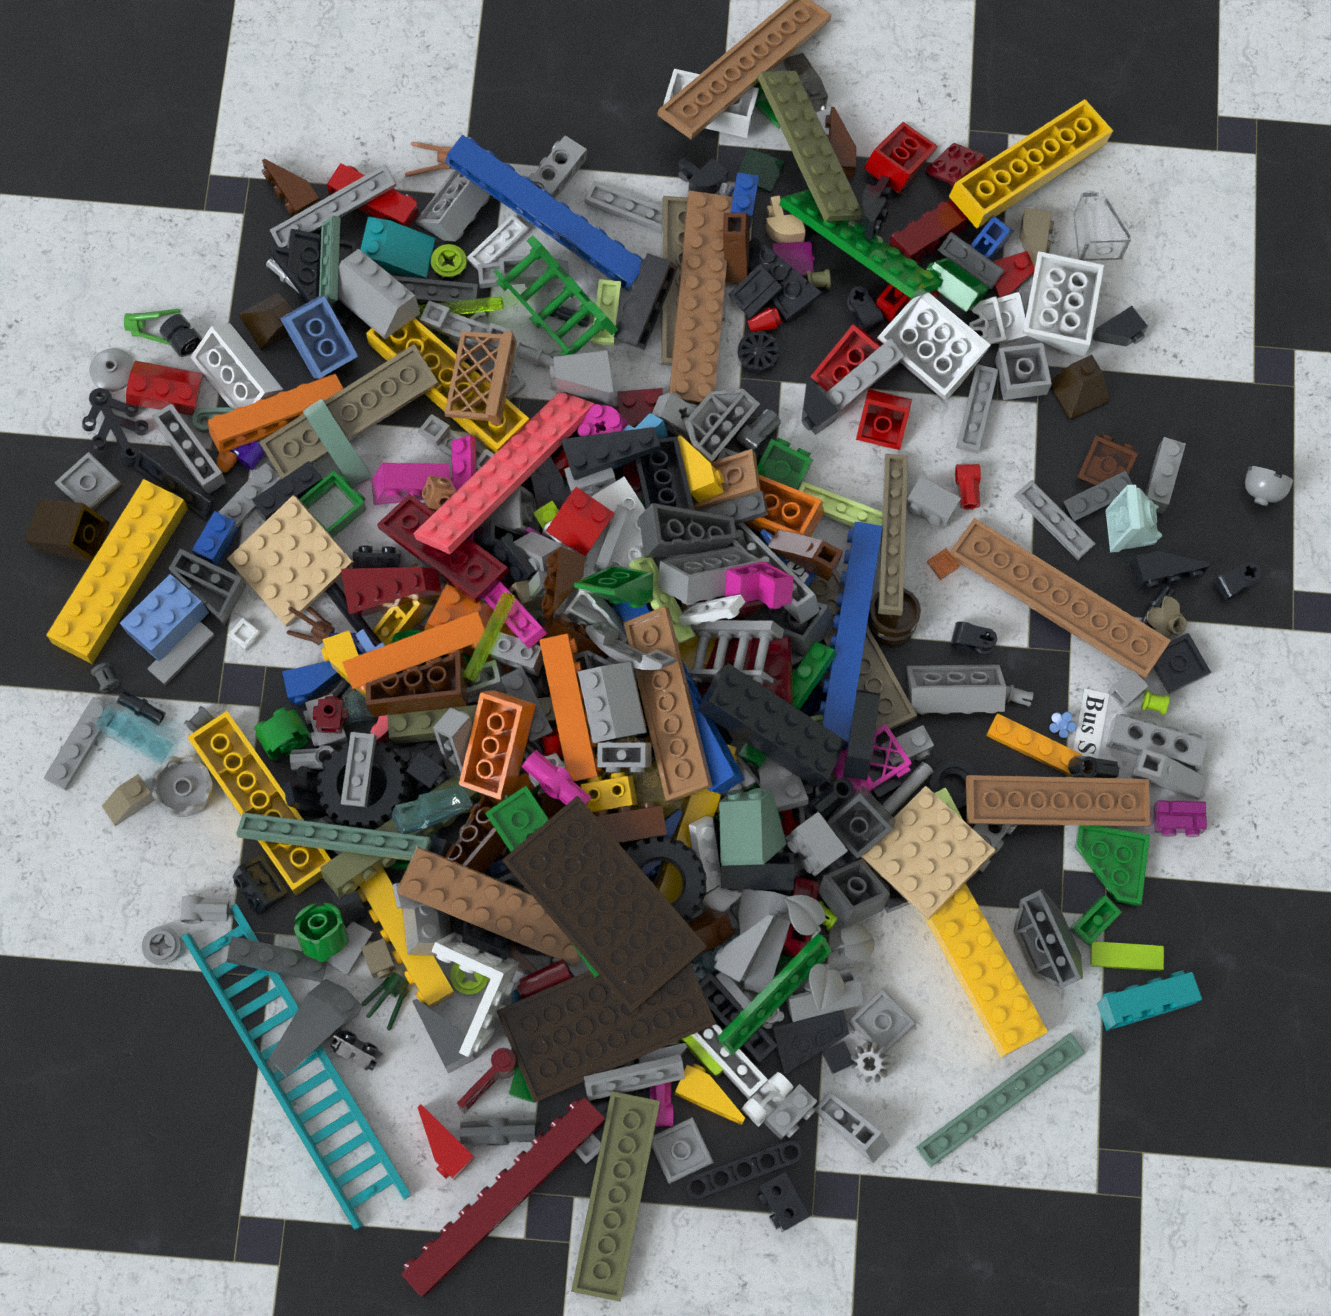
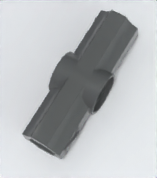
(497, 1131)

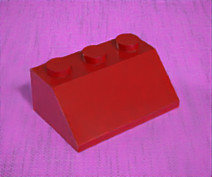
(160, 385)

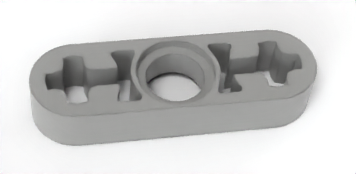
(611, 537)

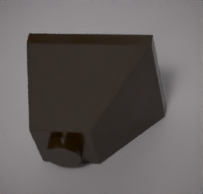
(264, 320)
(1080, 387)

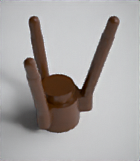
(319, 630)

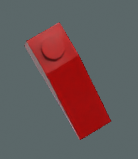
(446, 1149)

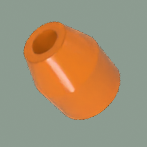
(226, 461)

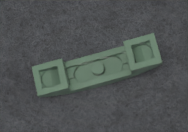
(337, 443)

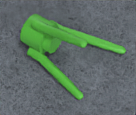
(136, 321)

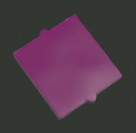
(797, 255)

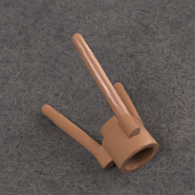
(441, 157)

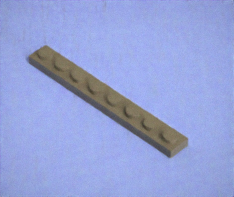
(893, 535)

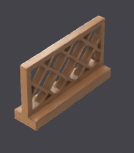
(499, 382)

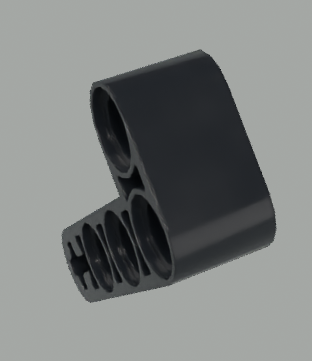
(862, 735)

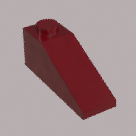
(795, 941)

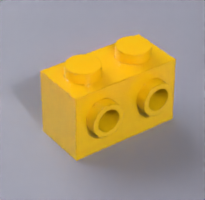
(610, 793)

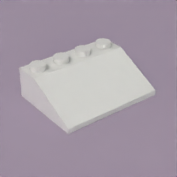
(1063, 302)
(936, 344)

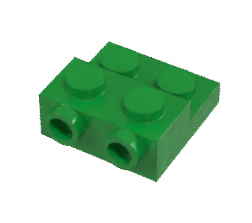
(784, 463)

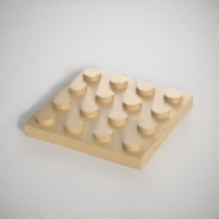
(290, 560)
(928, 853)

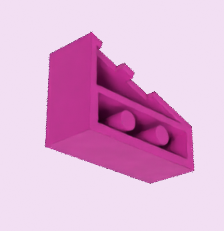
(397, 480)

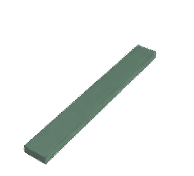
(330, 836)
(999, 1100)

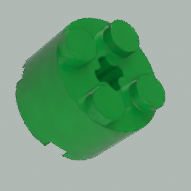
(282, 733)
(321, 931)

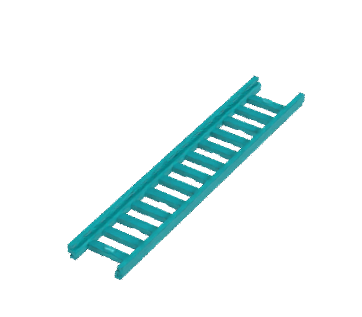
(273, 1079)

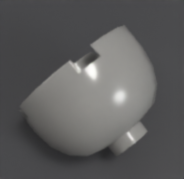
(1266, 485)

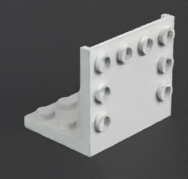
(629, 543)
(500, 985)

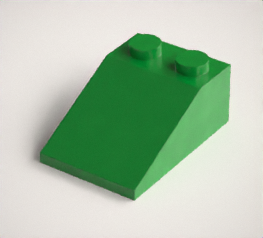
(619, 585)

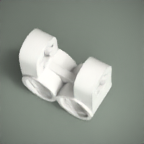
(767, 1098)

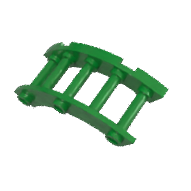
(569, 290)

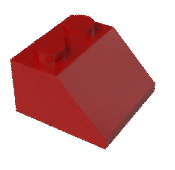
(884, 419)
(580, 522)

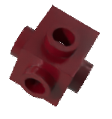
(330, 715)

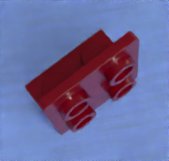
(955, 163)

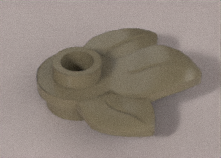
(1168, 618)

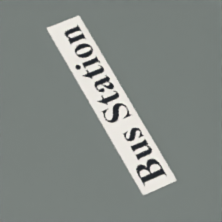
(1091, 724)

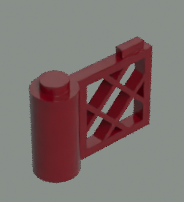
(544, 978)
(503, 1067)

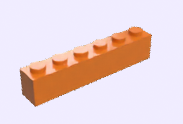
(268, 415)
(415, 650)
(569, 706)

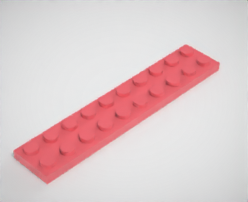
(503, 473)

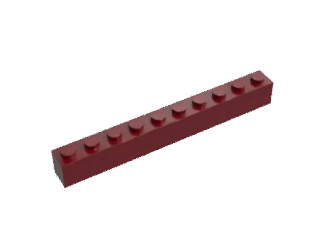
(503, 1197)

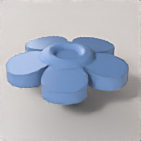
(1063, 724)

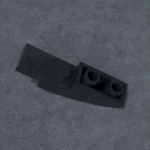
(874, 207)

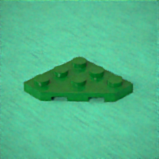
(1116, 860)

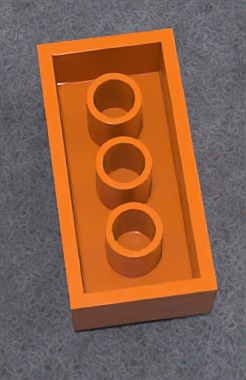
(787, 510)
(455, 605)
(497, 744)

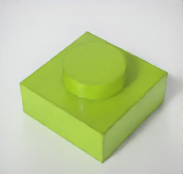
(545, 513)

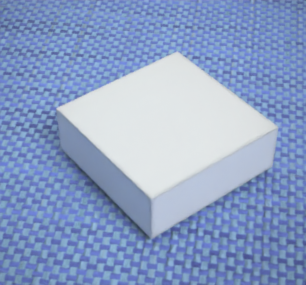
(244, 634)

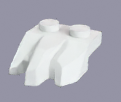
(1000, 319)

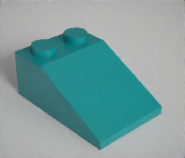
(398, 248)

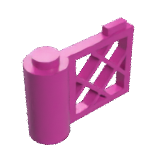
(901, 770)

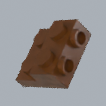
(1106, 460)

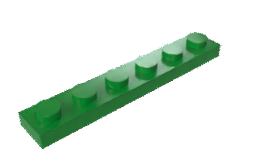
(803, 682)
(774, 994)

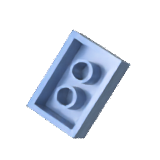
(319, 337)
(164, 617)

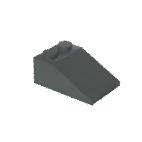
(801, 635)
(444, 1036)

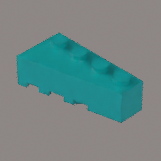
(1148, 1000)

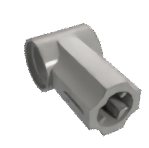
(309, 757)
(197, 909)

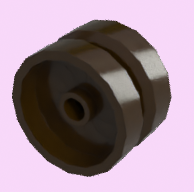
(894, 628)

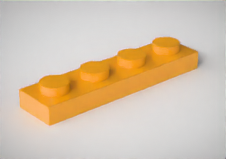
(1031, 743)

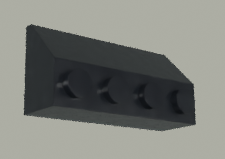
(664, 476)

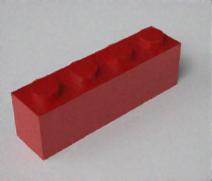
(388, 206)

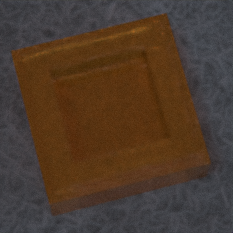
(943, 564)

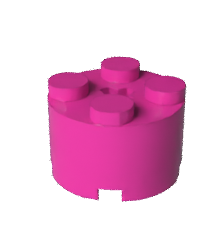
(602, 420)

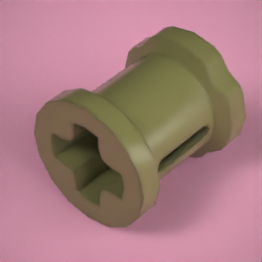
(819, 279)

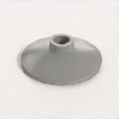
(114, 378)

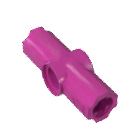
(554, 779)

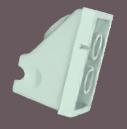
(1132, 520)

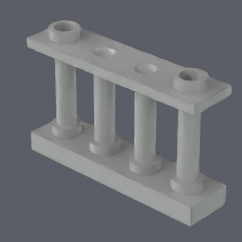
(725, 631)

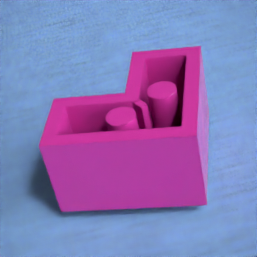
(761, 583)

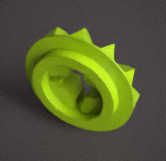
(450, 252)
(467, 988)

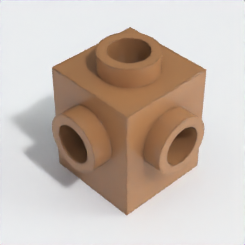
(437, 491)

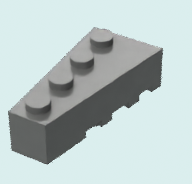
(683, 531)

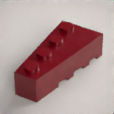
(931, 230)
(383, 588)

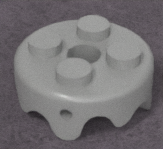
(170, 775)

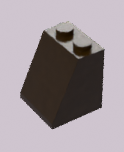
(67, 530)

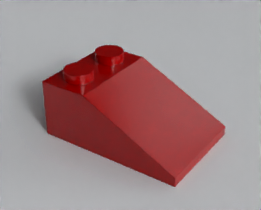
(900, 156)
(845, 356)

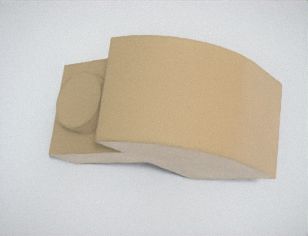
(783, 227)

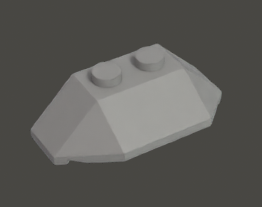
(718, 420)

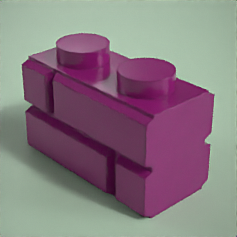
(1180, 817)

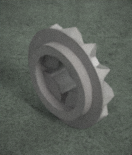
(156, 936)

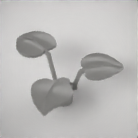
(858, 942)

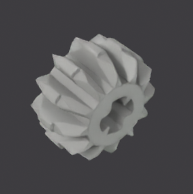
(863, 1058)

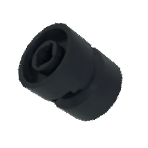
(178, 333)

